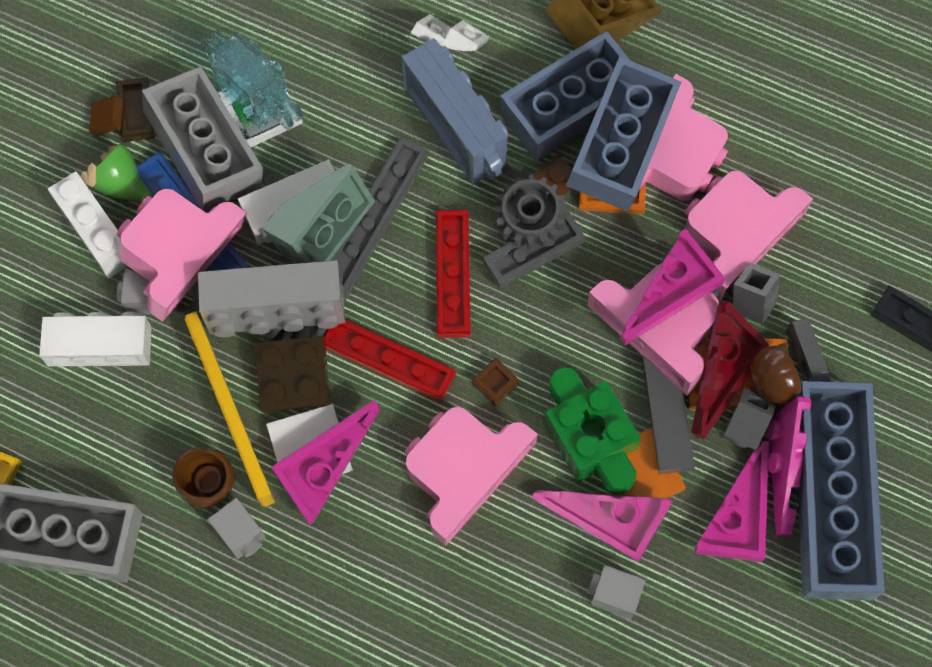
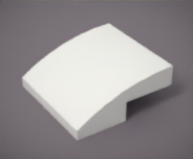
(459, 37)

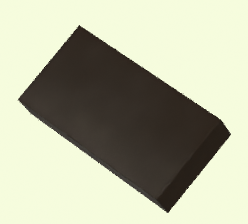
(134, 122)

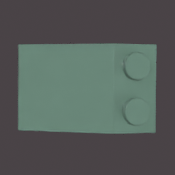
(320, 217)

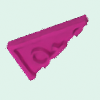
(682, 280)
(786, 460)
(317, 466)
(616, 519)

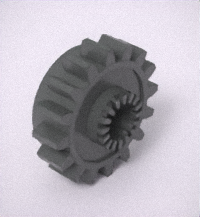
(530, 228)

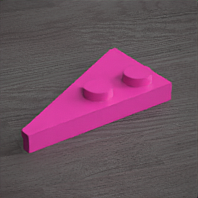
(740, 522)

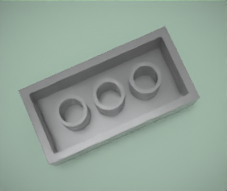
(202, 139)
(271, 298)
(67, 533)

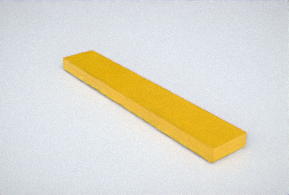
(229, 410)

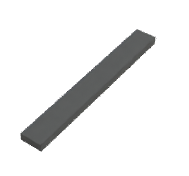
(388, 192)

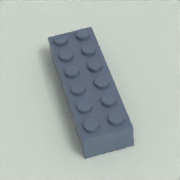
(840, 494)

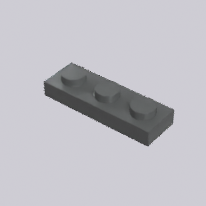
(514, 262)

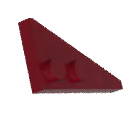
(727, 366)

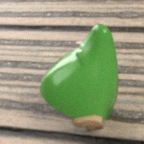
(117, 176)

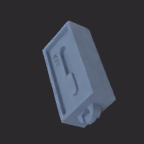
(455, 111)

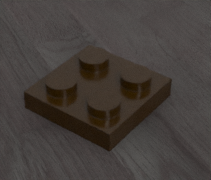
(292, 374)

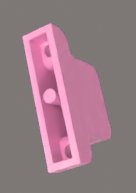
(686, 149)
(741, 222)
(173, 243)
(670, 343)
(463, 465)

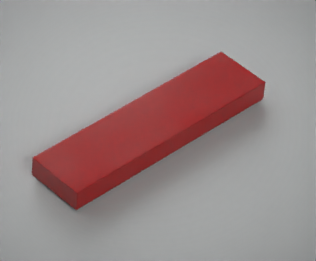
(452, 274)
(390, 359)

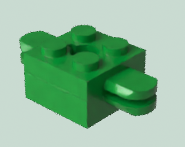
(592, 431)

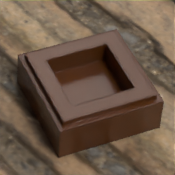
(106, 115)
(495, 382)

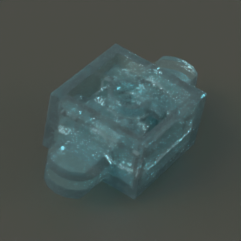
(250, 80)

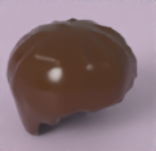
(775, 375)
(203, 477)

